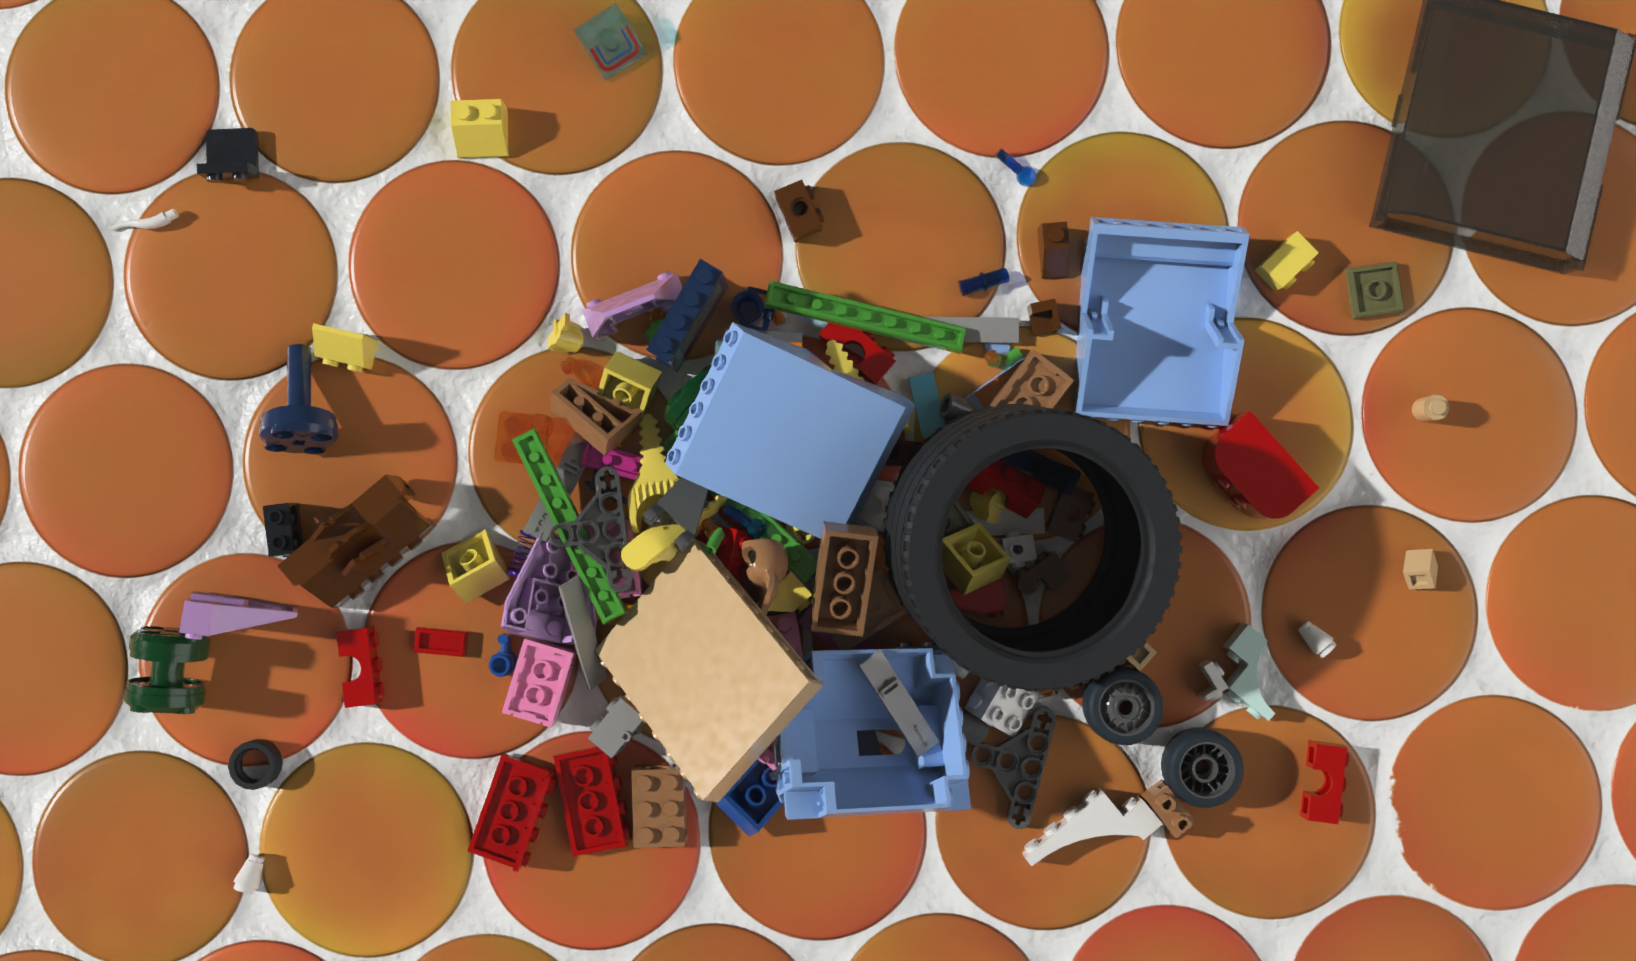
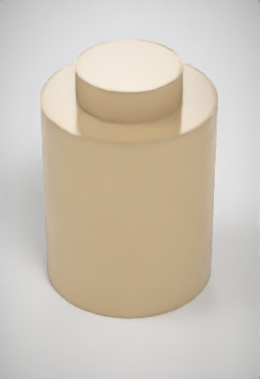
(1430, 408)

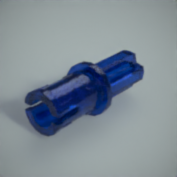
(983, 281)

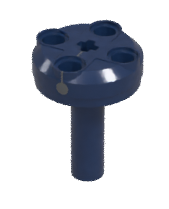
(298, 425)

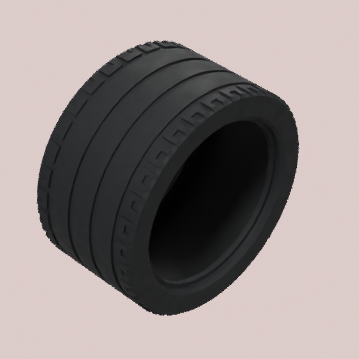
(1116, 607)

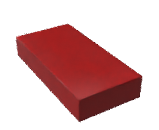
(441, 641)

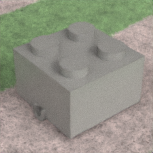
(616, 728)

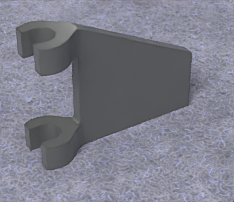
(684, 506)

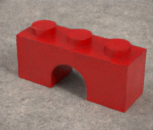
(876, 360)
(1022, 490)
(362, 645)
(1326, 802)

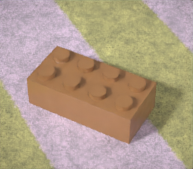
(843, 578)

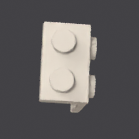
(1001, 706)

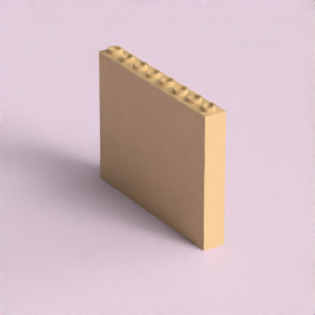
(706, 671)

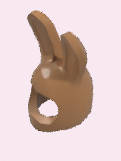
(765, 568)

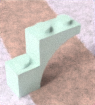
(1245, 647)

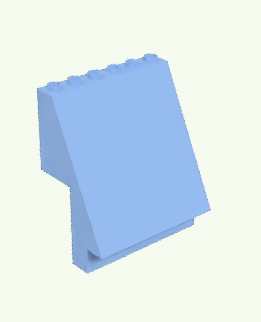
(1159, 321)
(787, 432)

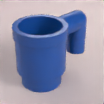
(505, 661)

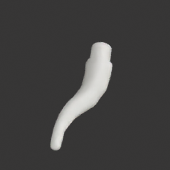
(154, 222)

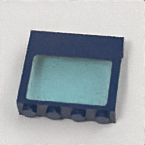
(688, 315)

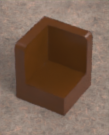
(1044, 317)

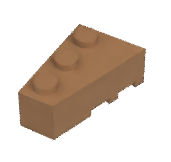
(594, 416)

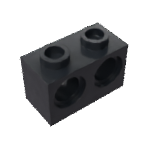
(282, 528)

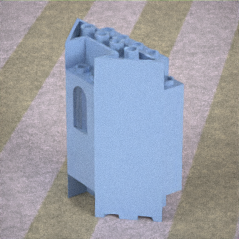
(819, 751)

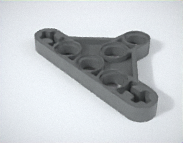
(598, 518)
(1015, 775)

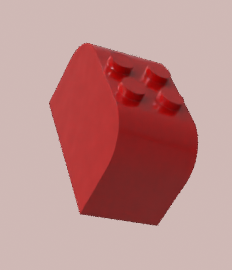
(1255, 469)

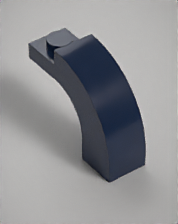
(1049, 472)

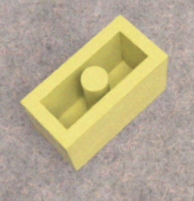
(1286, 261)

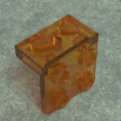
(515, 424)

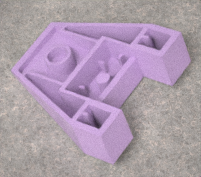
(604, 315)
(216, 613)

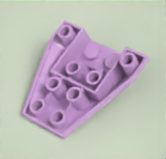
(535, 603)

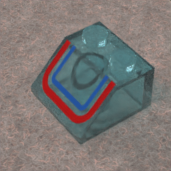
(610, 41)

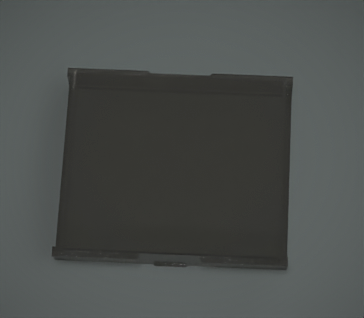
(1504, 132)

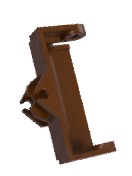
(358, 543)

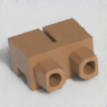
(1168, 809)

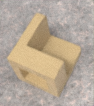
(1420, 569)

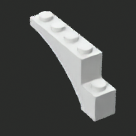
(1091, 819)

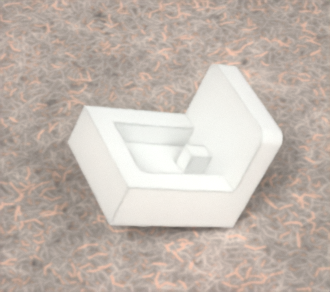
(1213, 674)

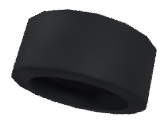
(236, 770)

